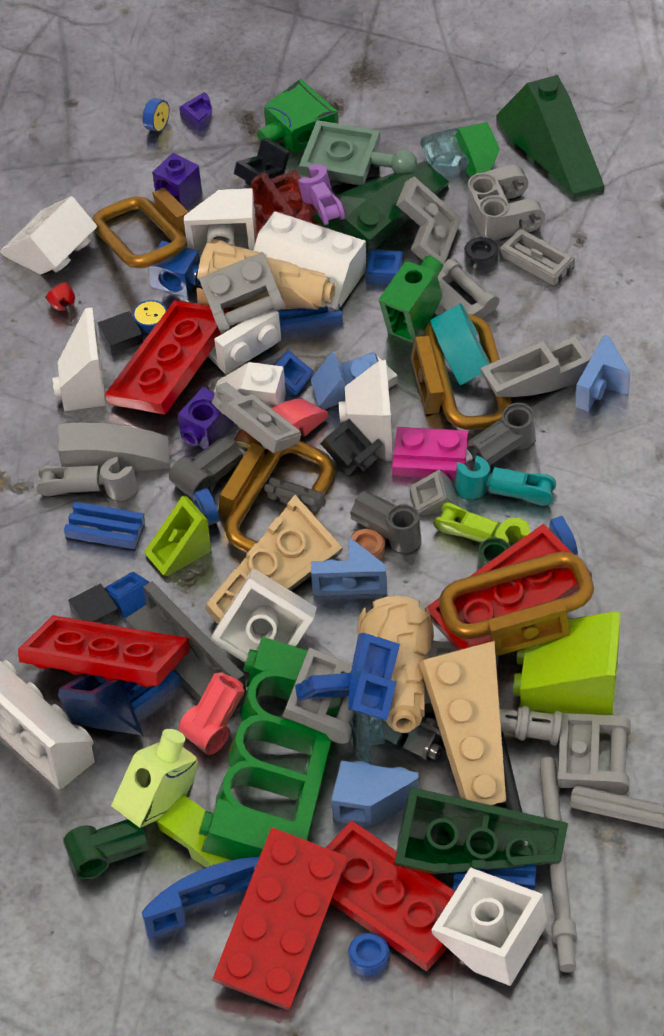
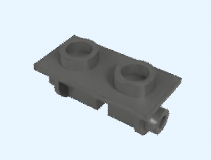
(421, 741)

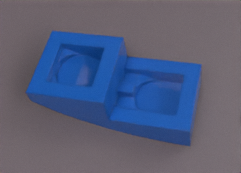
(371, 676)

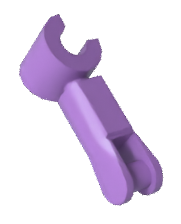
(318, 192)

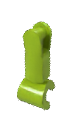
(479, 527)

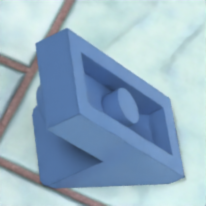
(602, 372)
(333, 376)
(358, 575)

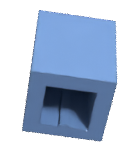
(370, 792)

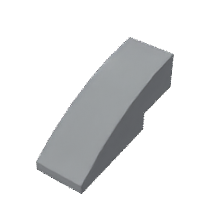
(537, 369)
(97, 442)

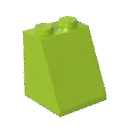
(572, 671)

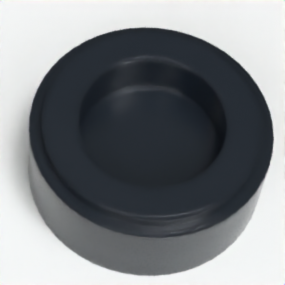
(481, 253)

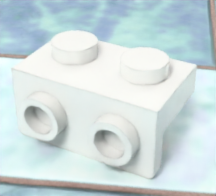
(246, 341)

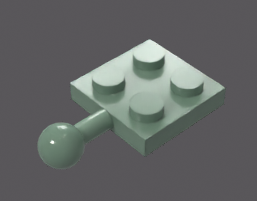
(350, 153)

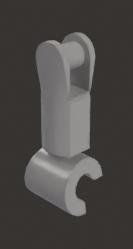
(118, 482)

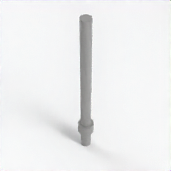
(563, 928)

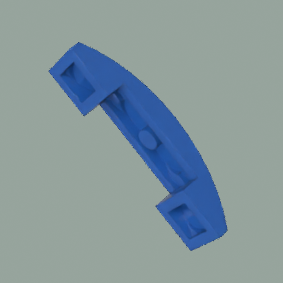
(199, 888)

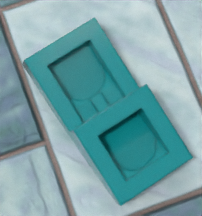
(459, 343)

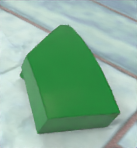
(478, 146)

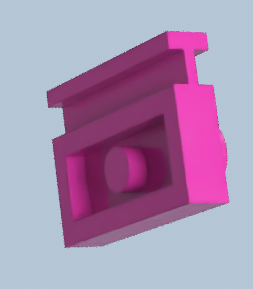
(426, 450)

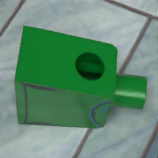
(293, 115)

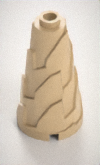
(297, 285)
(407, 624)

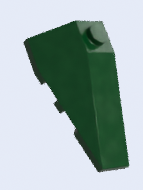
(550, 133)

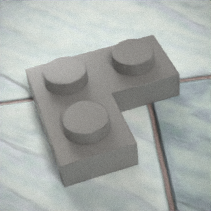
(436, 220)

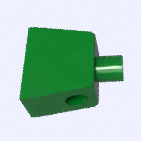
(412, 298)

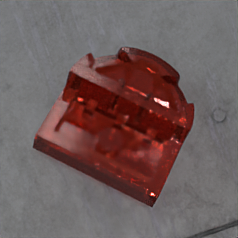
(280, 195)

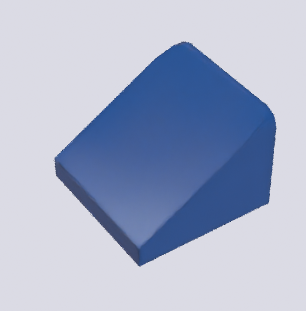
(295, 372)
(128, 593)

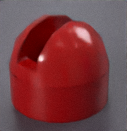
(60, 296)

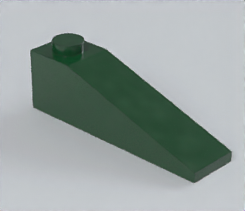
(372, 207)
(460, 834)

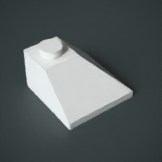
(80, 368)
(369, 407)

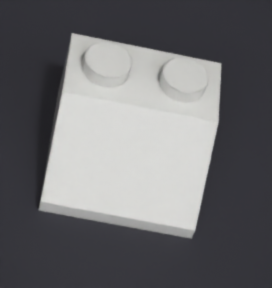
(225, 217)
(51, 237)
(260, 611)
(492, 925)

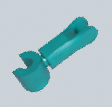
(503, 482)

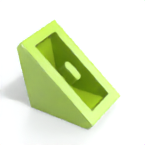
(180, 539)

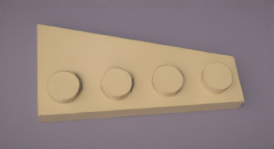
(280, 554)
(468, 716)

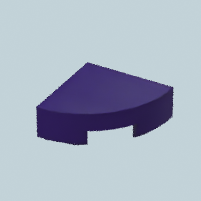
(197, 111)

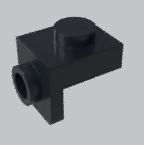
(270, 159)
(351, 448)

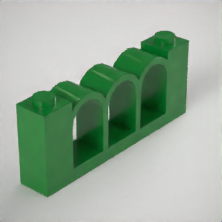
(239, 831)

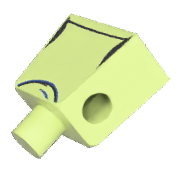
(156, 779)

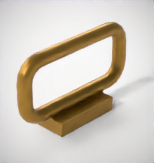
(165, 213)
(435, 382)
(250, 478)
(525, 626)

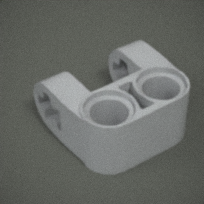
(489, 203)

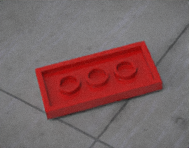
(166, 359)
(512, 594)
(104, 650)
(389, 898)
(279, 919)

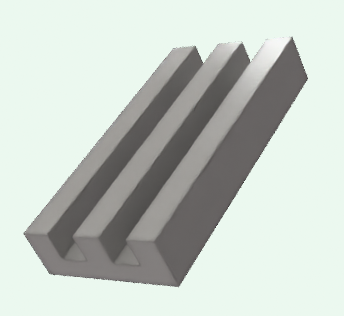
(533, 259)

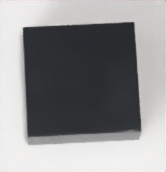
(120, 332)
(94, 606)

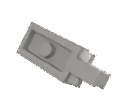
(256, 418)

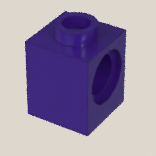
(179, 178)
(201, 421)

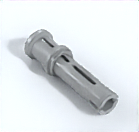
(531, 724)

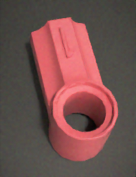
(207, 722)

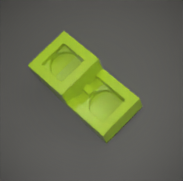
(183, 824)

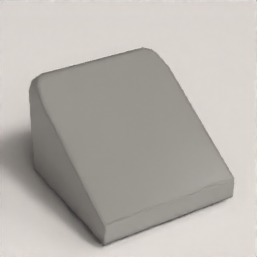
(432, 492)

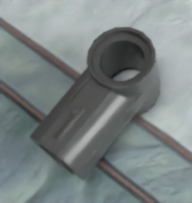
(511, 432)
(206, 468)
(392, 521)

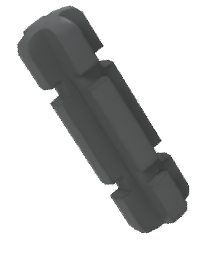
(284, 492)

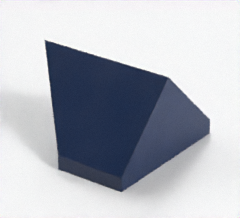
(99, 704)

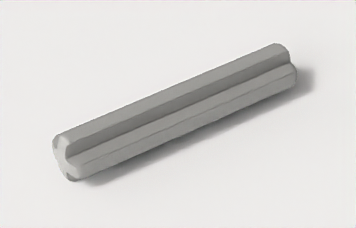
(617, 806)

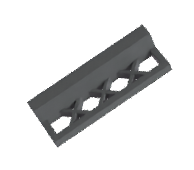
(203, 657)

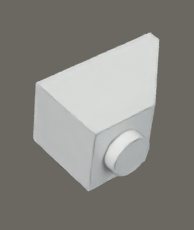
(261, 380)

